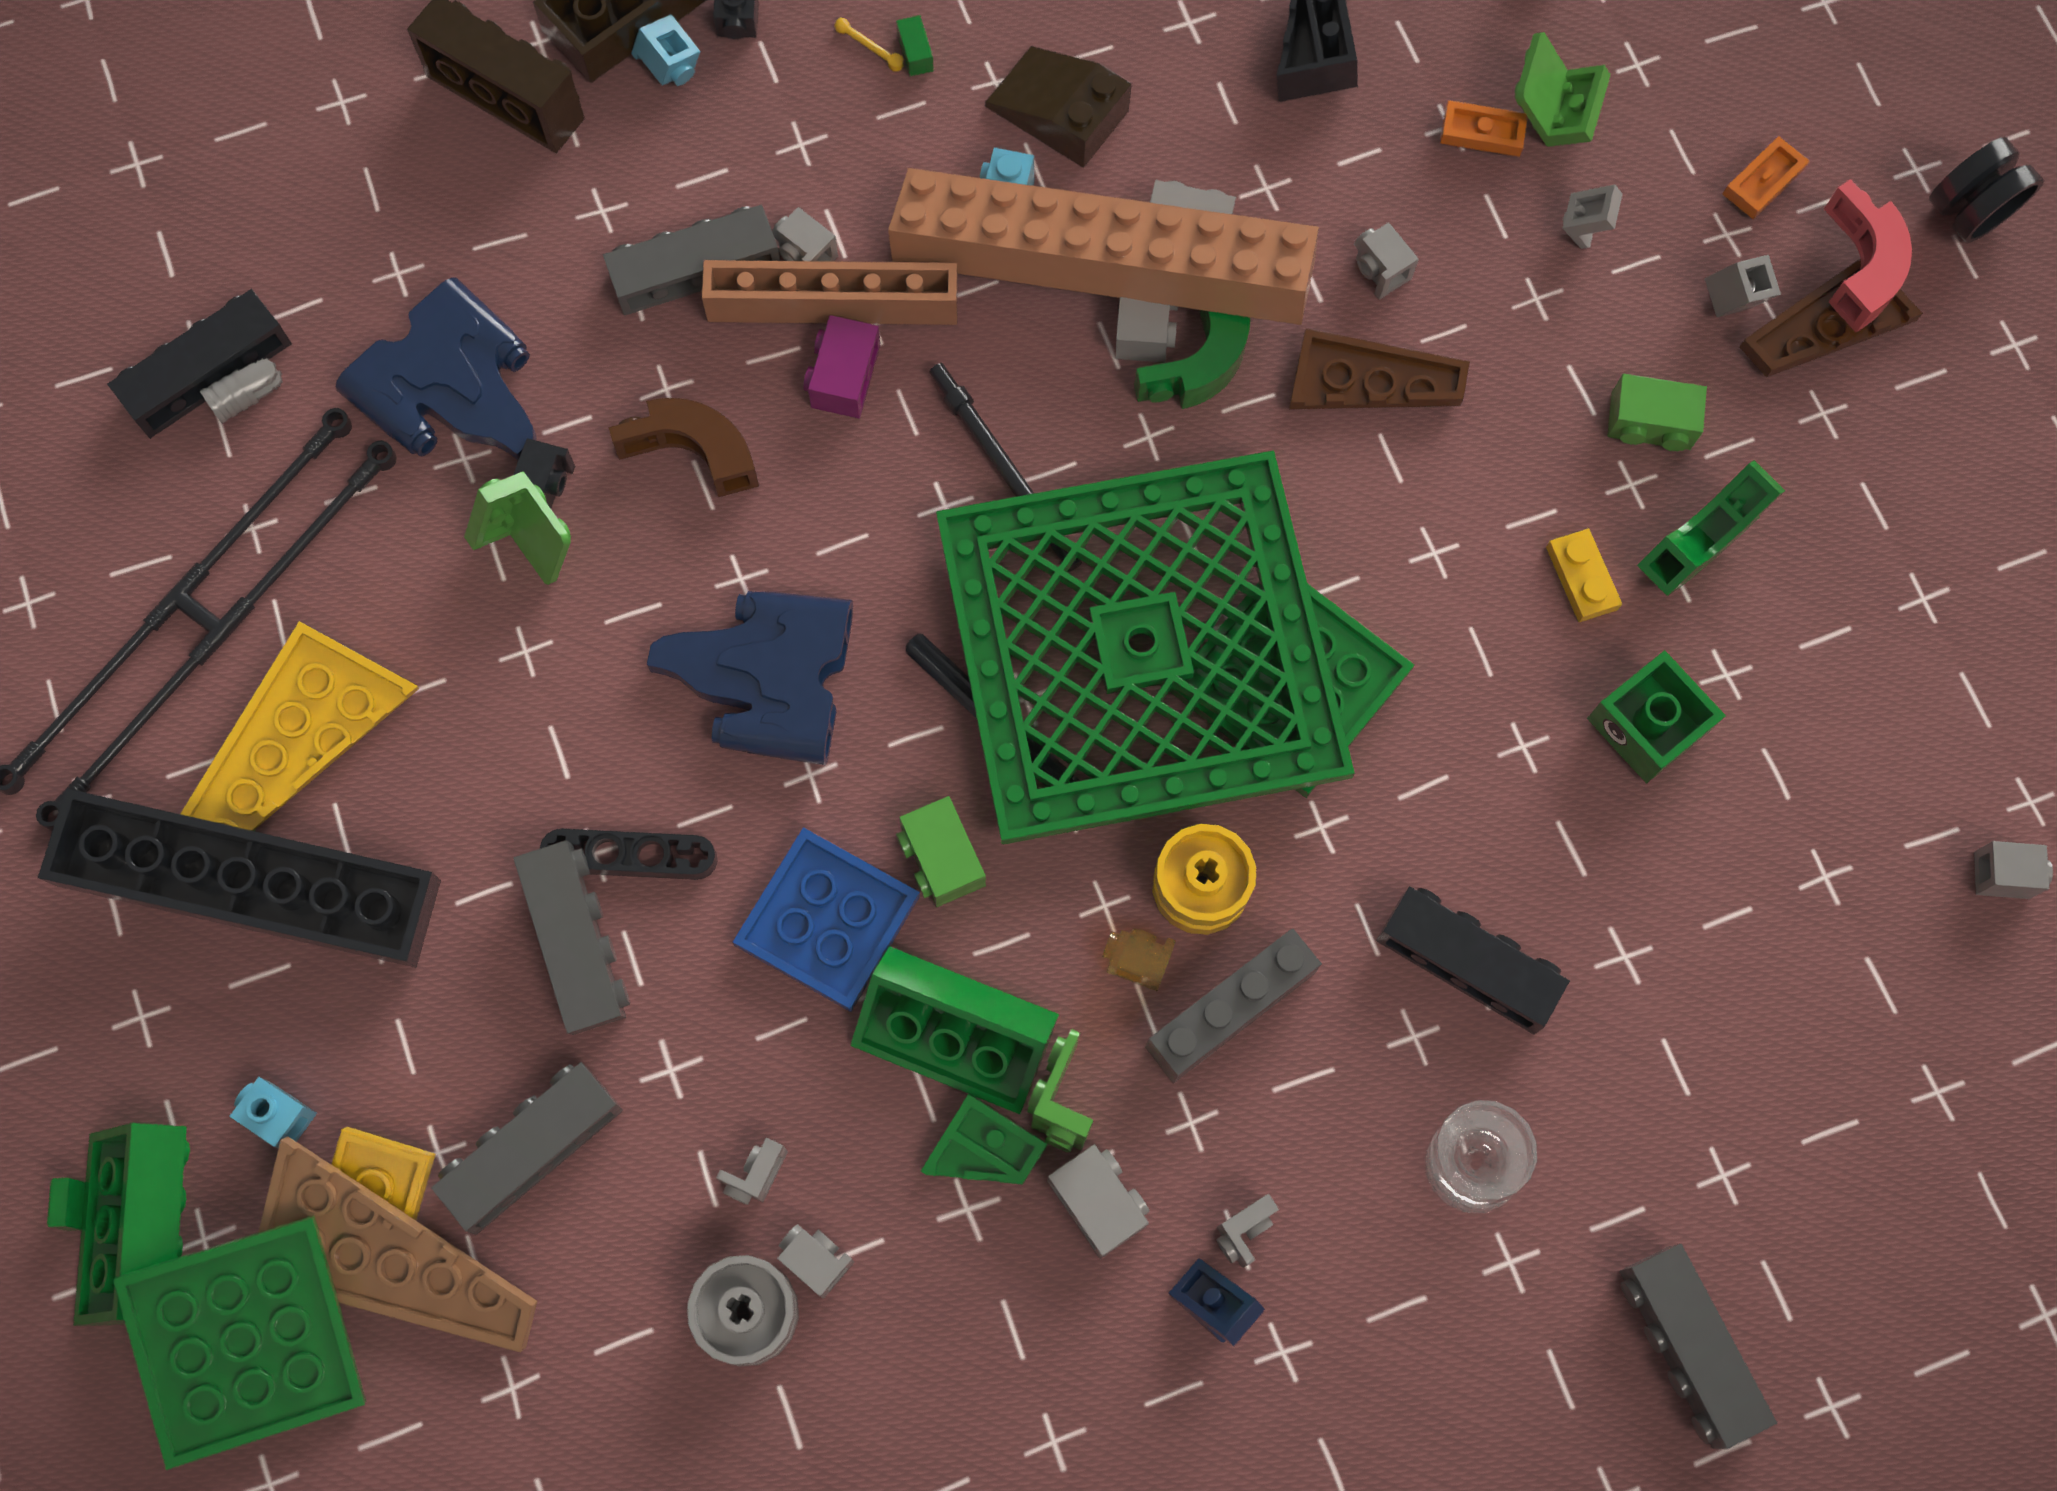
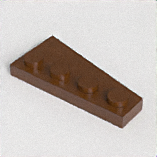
(1366, 374)

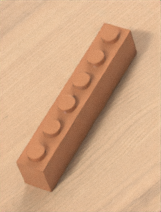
(821, 288)

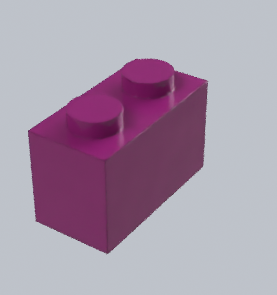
(843, 366)

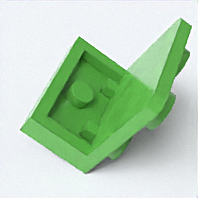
(1559, 100)
(521, 511)
(1061, 1125)

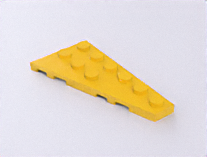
(295, 726)

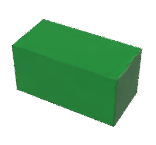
(915, 45)

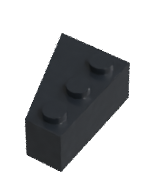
(1317, 50)

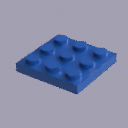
(826, 919)

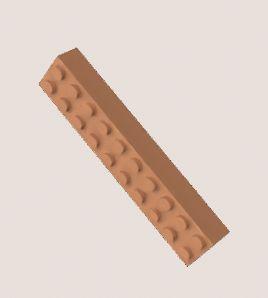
(1105, 245)

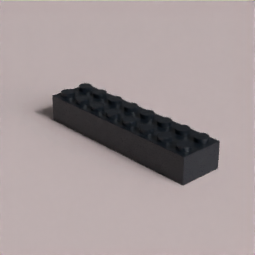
(240, 878)

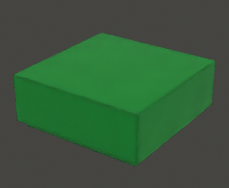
(66, 1204)

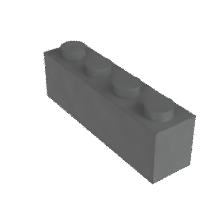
(673, 261)
(571, 938)
(1232, 1005)
(526, 1148)
(1697, 1348)

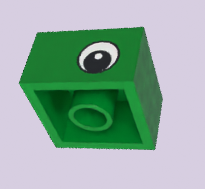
(1655, 716)

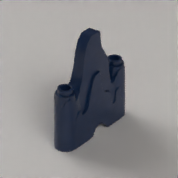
(446, 371)
(767, 667)

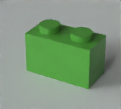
(1657, 412)
(941, 852)

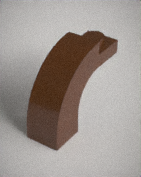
(693, 428)

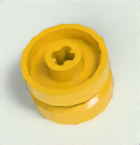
(1208, 853)

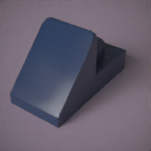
(1216, 1302)

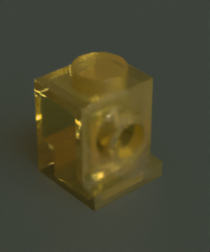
(1138, 957)

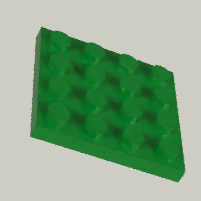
(1359, 663)
(239, 1341)

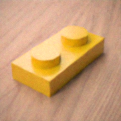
(1583, 575)

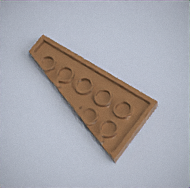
(392, 1261)

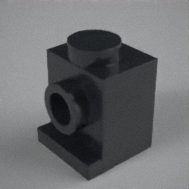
(736, 18)
(546, 467)

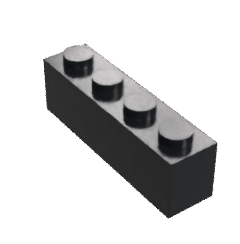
(171, 378)
(1473, 959)

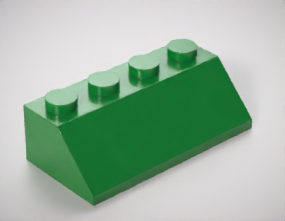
(953, 1029)
(128, 1212)

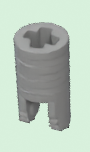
(242, 389)

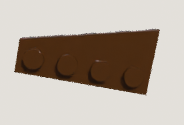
(1816, 329)

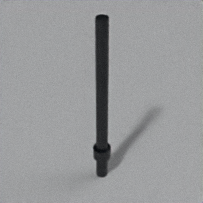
(960, 403)

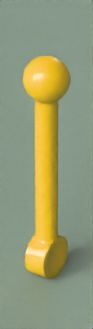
(894, 60)

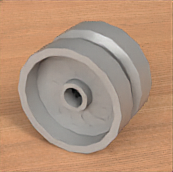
(715, 1307)

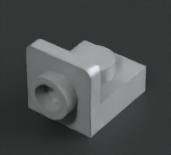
(1591, 213)
(762, 1167)
(1251, 1221)

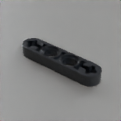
(630, 846)

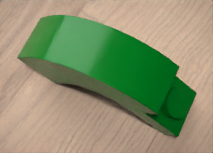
(1203, 373)
(1712, 529)

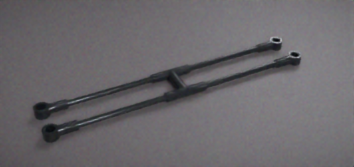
(180, 599)

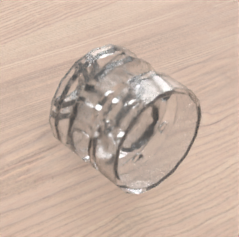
(1502, 1142)

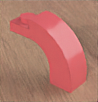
(1883, 251)

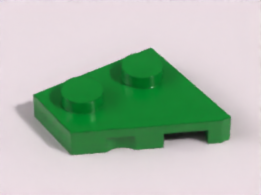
(984, 1147)

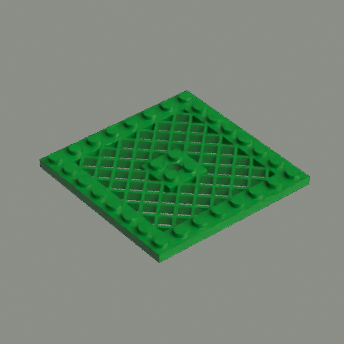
(1063, 807)

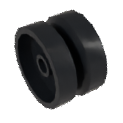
(1986, 189)

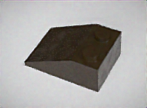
(1062, 102)

